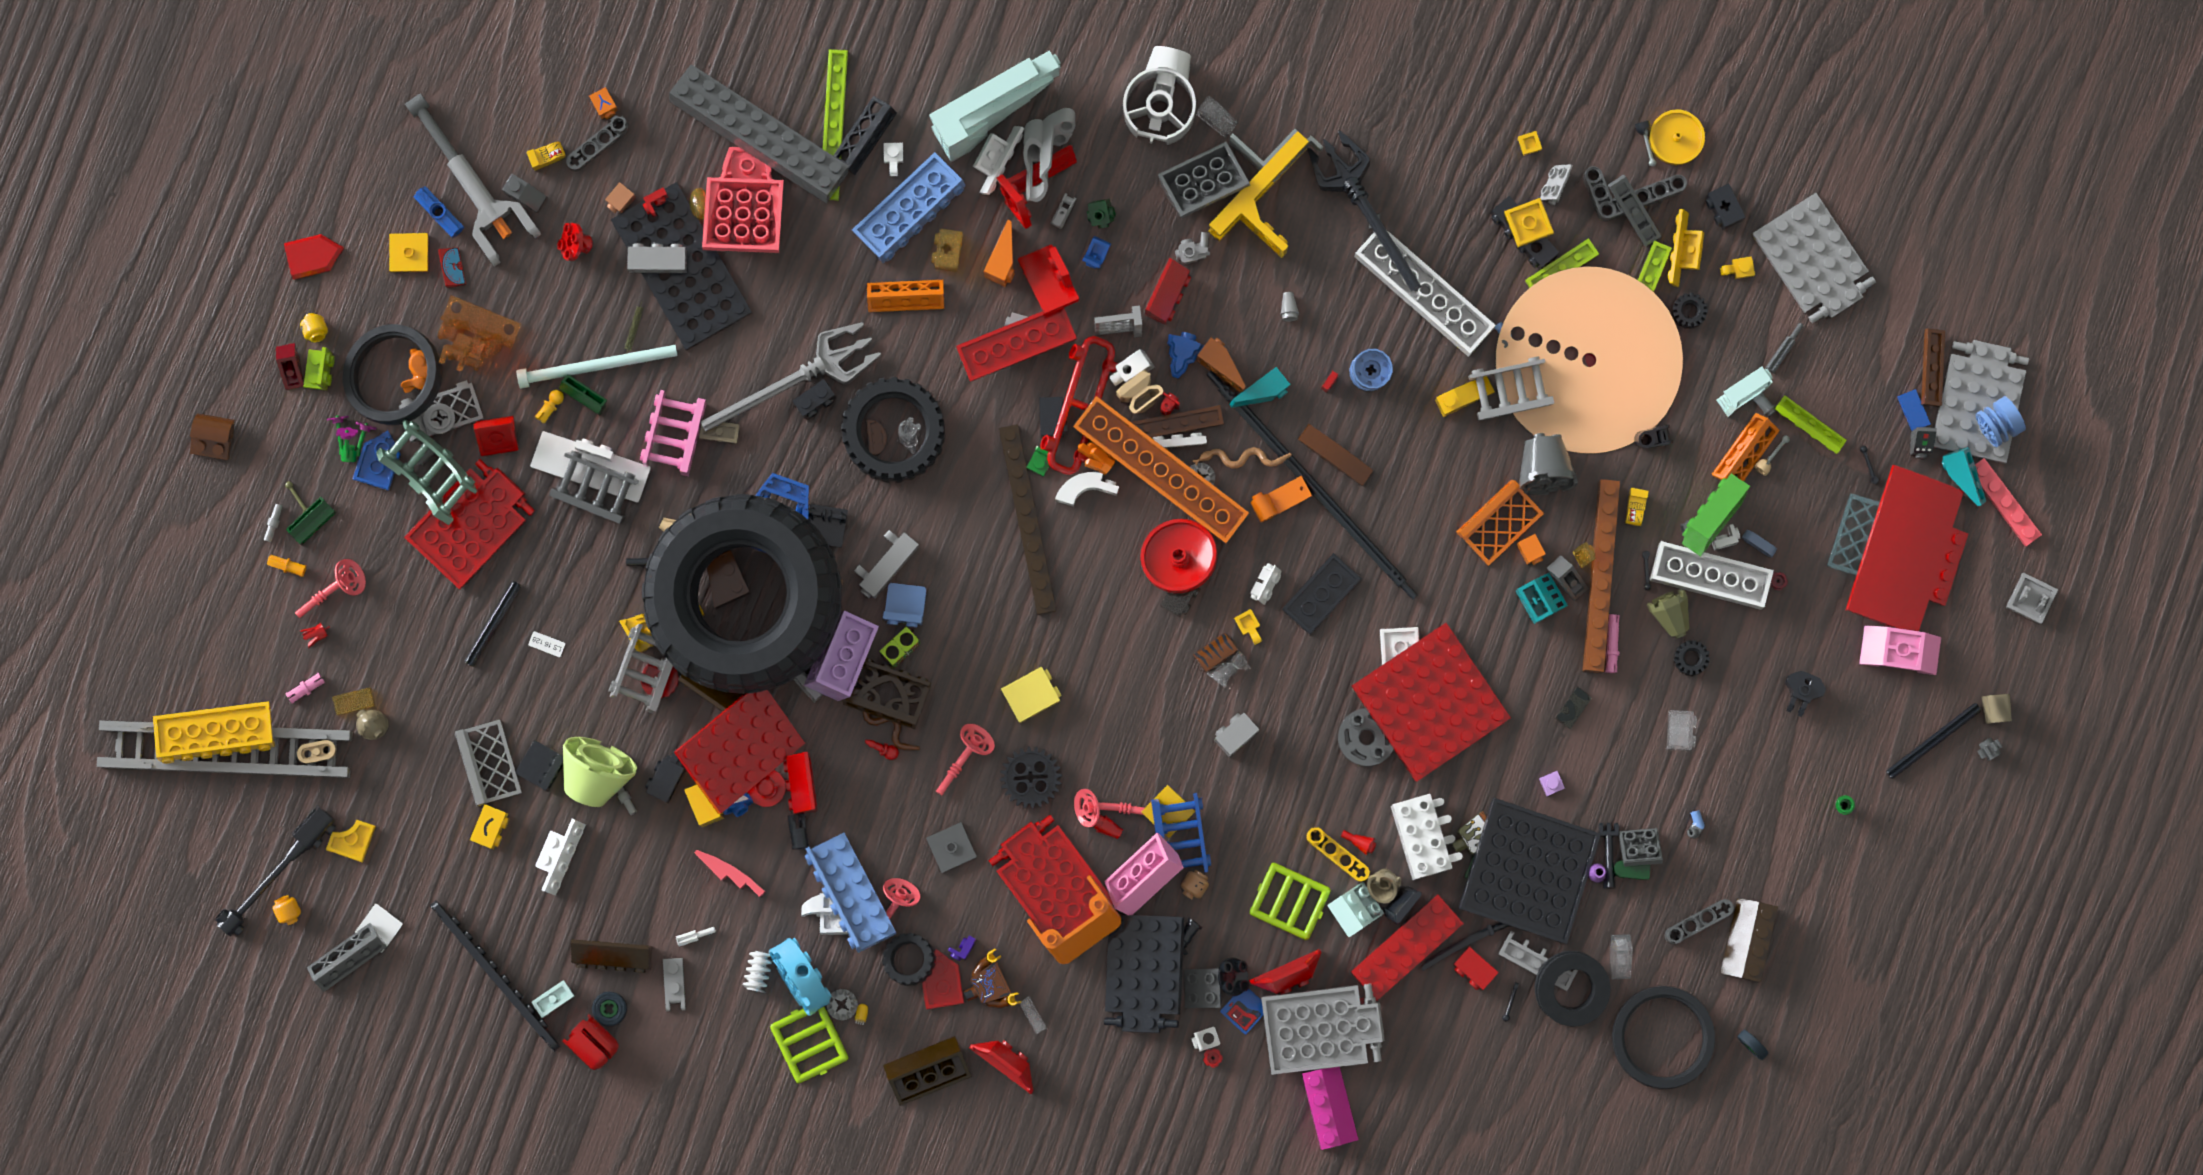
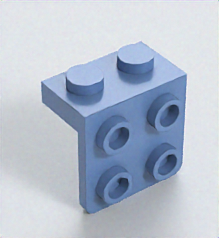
(905, 604)

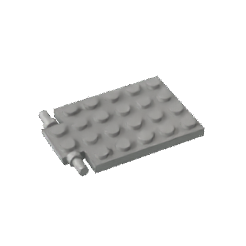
(1814, 258)
(1970, 388)
(1322, 1029)

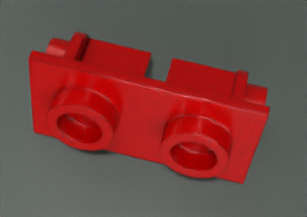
(1169, 403)

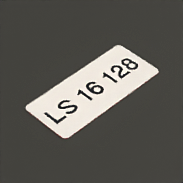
(546, 644)

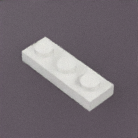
(1179, 441)

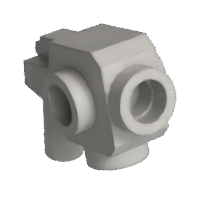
(1190, 252)

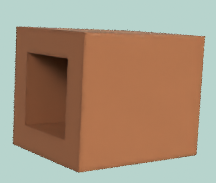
(619, 199)

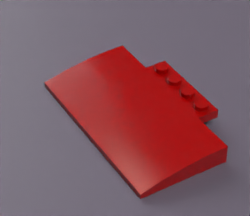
(1909, 551)

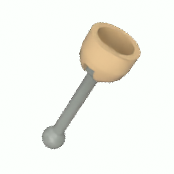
(1764, 466)

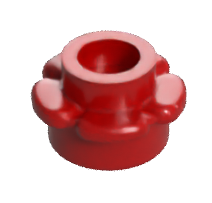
(1212, 1063)

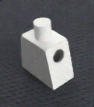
(1137, 361)

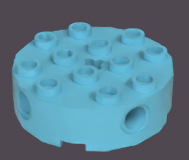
(800, 976)

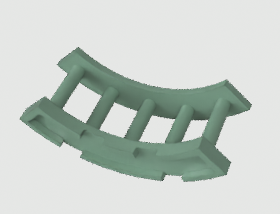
(421, 485)

